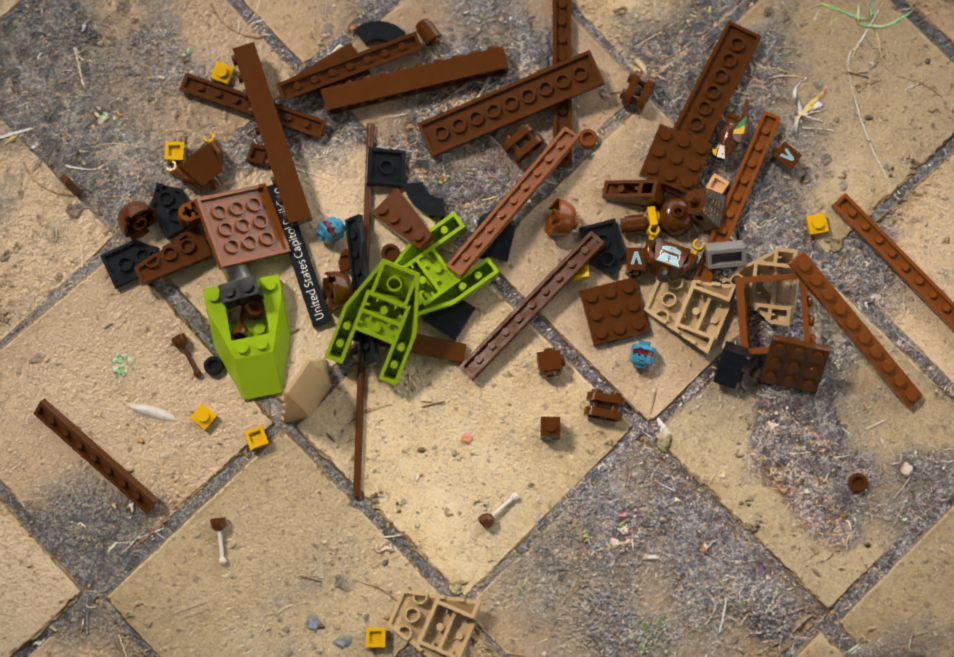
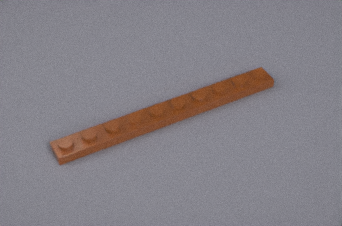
(740, 188)
(512, 202)
(896, 258)
(855, 329)

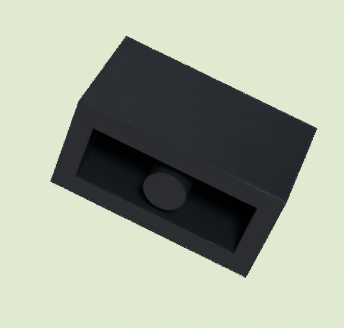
(241, 292)
(731, 364)

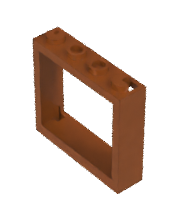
(743, 315)

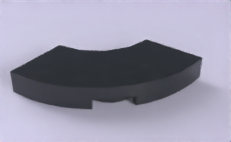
(378, 31)
(424, 201)

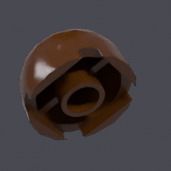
(674, 217)
(135, 219)
(337, 289)

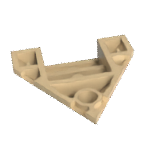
(770, 298)

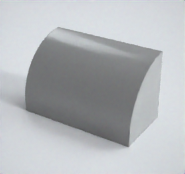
(725, 254)

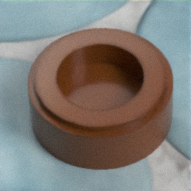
(588, 138)

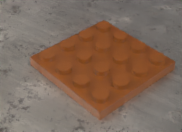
(242, 226)

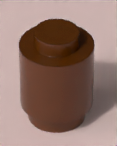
(428, 32)
(634, 224)

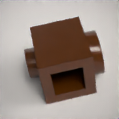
(550, 362)

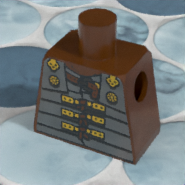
(706, 207)

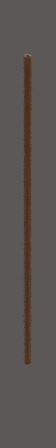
(361, 370)

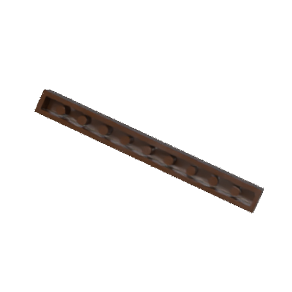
(414, 80)
(272, 135)

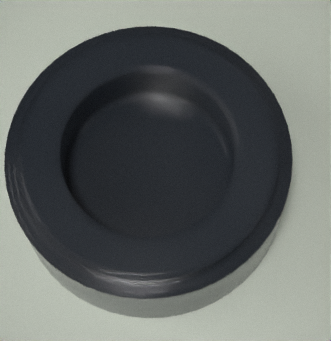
(213, 366)

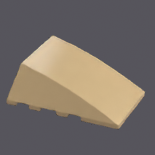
(692, 309)
(306, 390)
(435, 622)

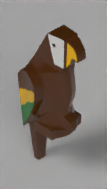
(731, 133)

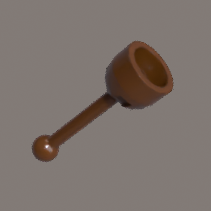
(240, 331)
(180, 342)

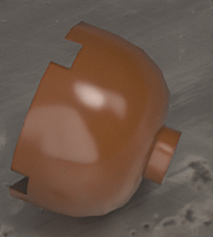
(562, 218)

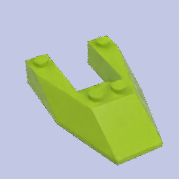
(437, 284)
(384, 309)
(259, 360)

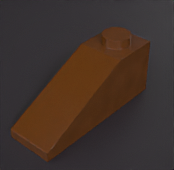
(634, 192)

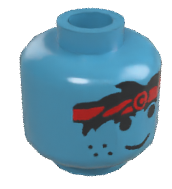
(330, 230)
(642, 354)

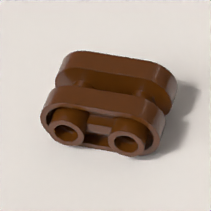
(627, 95)
(523, 132)
(613, 400)

